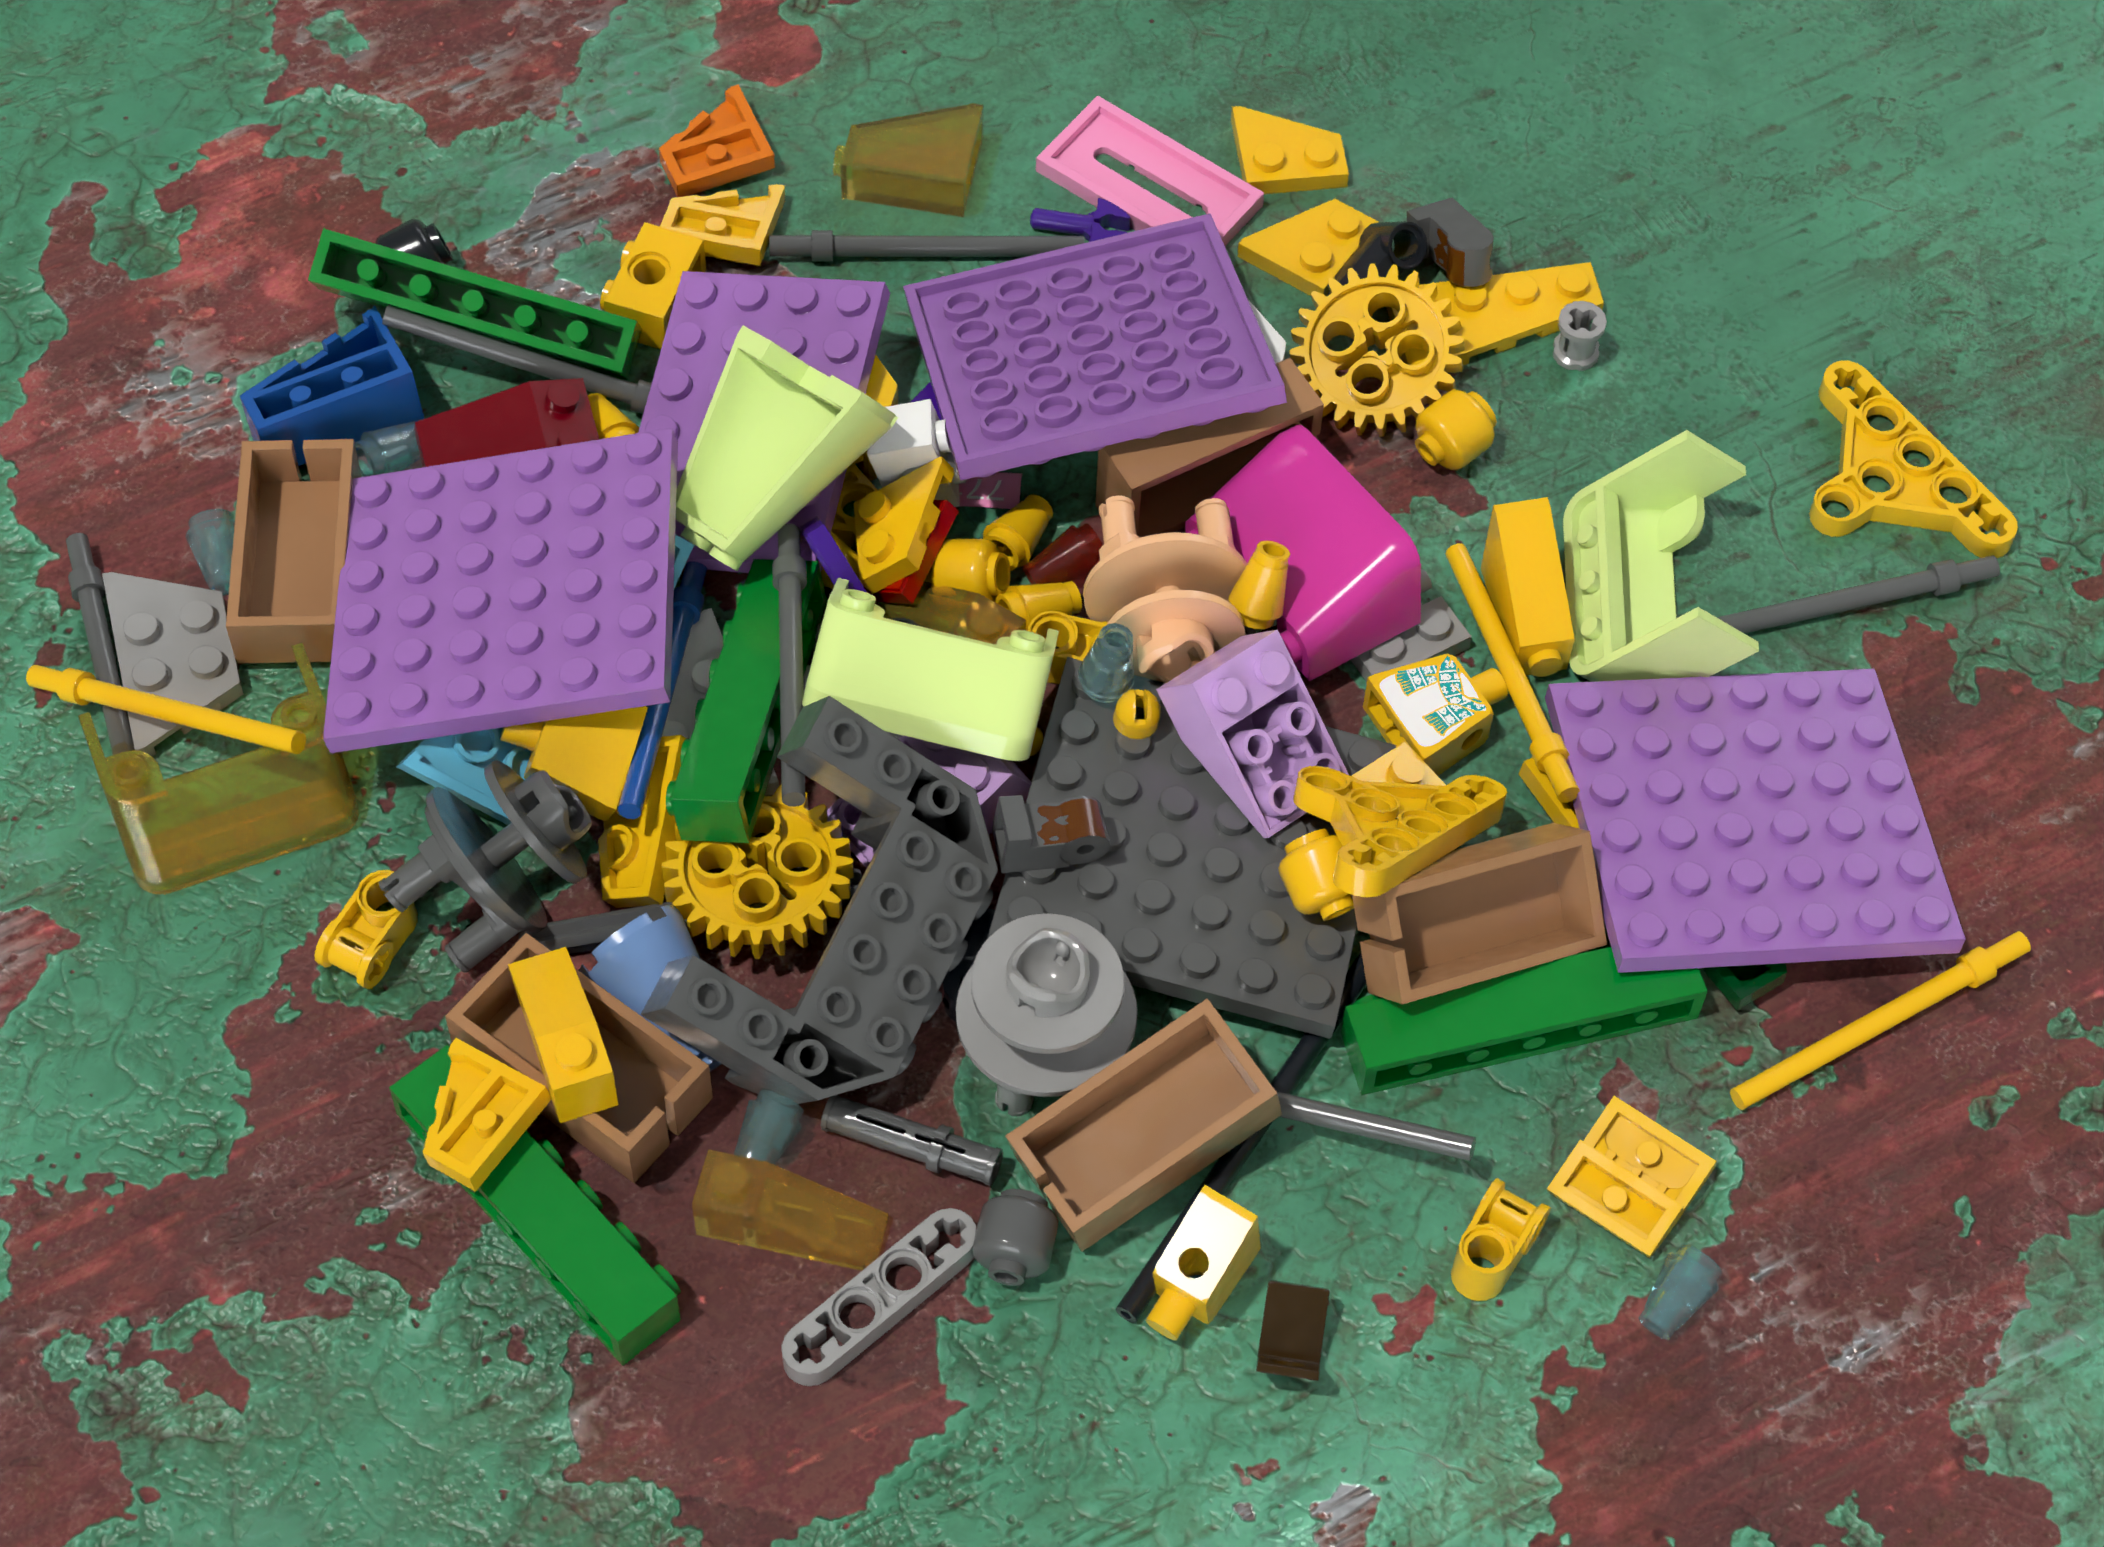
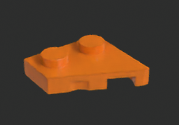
(717, 148)

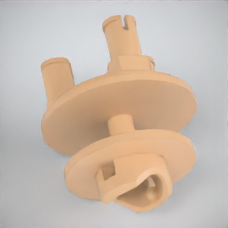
(1167, 587)

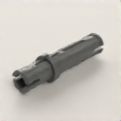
(911, 1139)

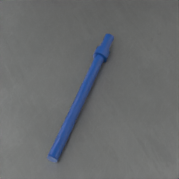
(686, 611)

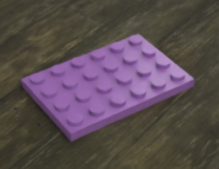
(817, 320)

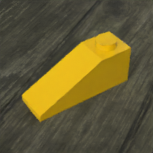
(564, 1035)

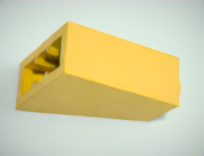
(1528, 585)

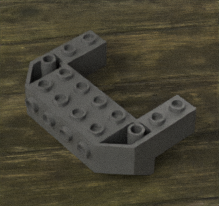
(890, 945)

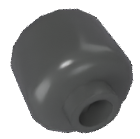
(1015, 1236)

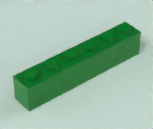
(475, 303)
(739, 720)
(1512, 1018)
(559, 1229)

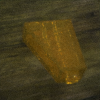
(913, 160)

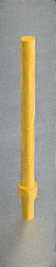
(82, 688)
(1546, 747)
(1970, 970)

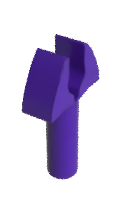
(1090, 226)

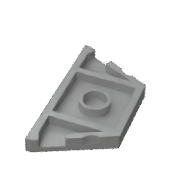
(171, 646)

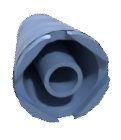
(635, 959)

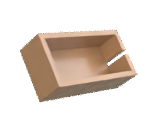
(1192, 463)
(289, 548)
(1483, 914)
(654, 1076)
(1145, 1124)

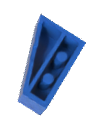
(338, 393)

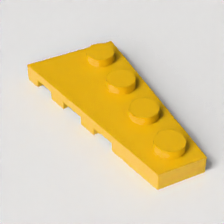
(1511, 307)

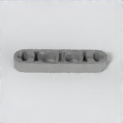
(874, 1290)

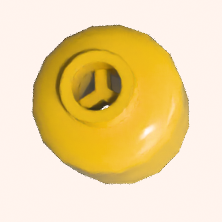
(1455, 429)
(971, 566)
(1309, 875)

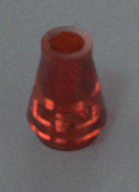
(1066, 558)

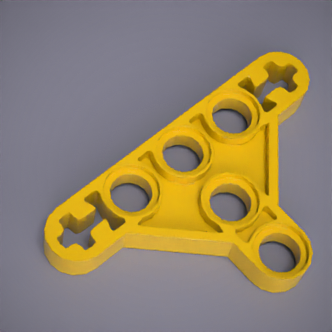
(1914, 490)
(1395, 827)

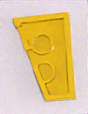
(635, 848)

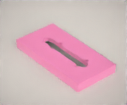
(1111, 131)

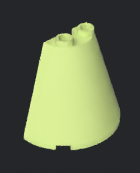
(769, 447)

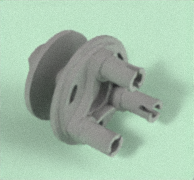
(1044, 1008)

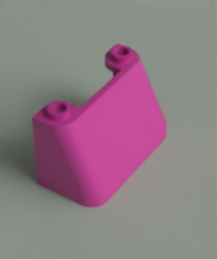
(1349, 560)

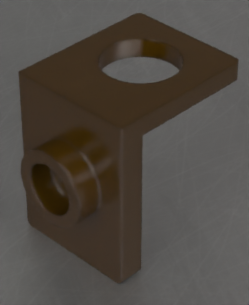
(1292, 1330)

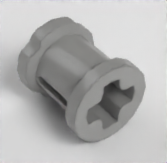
(1574, 327)

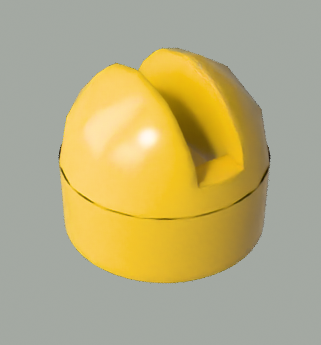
(1125, 714)

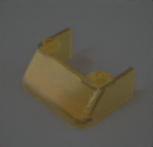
(232, 809)

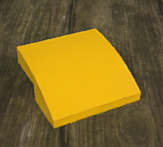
(1632, 1176)

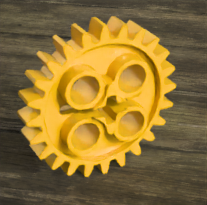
(1350, 313)
(721, 900)

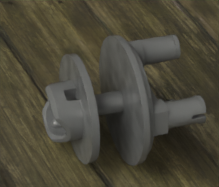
(484, 864)

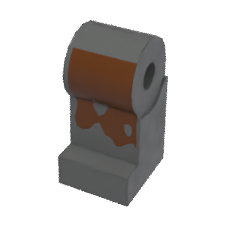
(1456, 241)
(1048, 833)

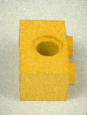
(651, 277)

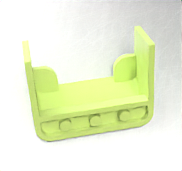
(1622, 567)
(931, 680)

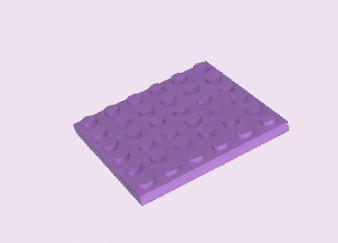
(1091, 346)
(505, 592)
(1752, 820)

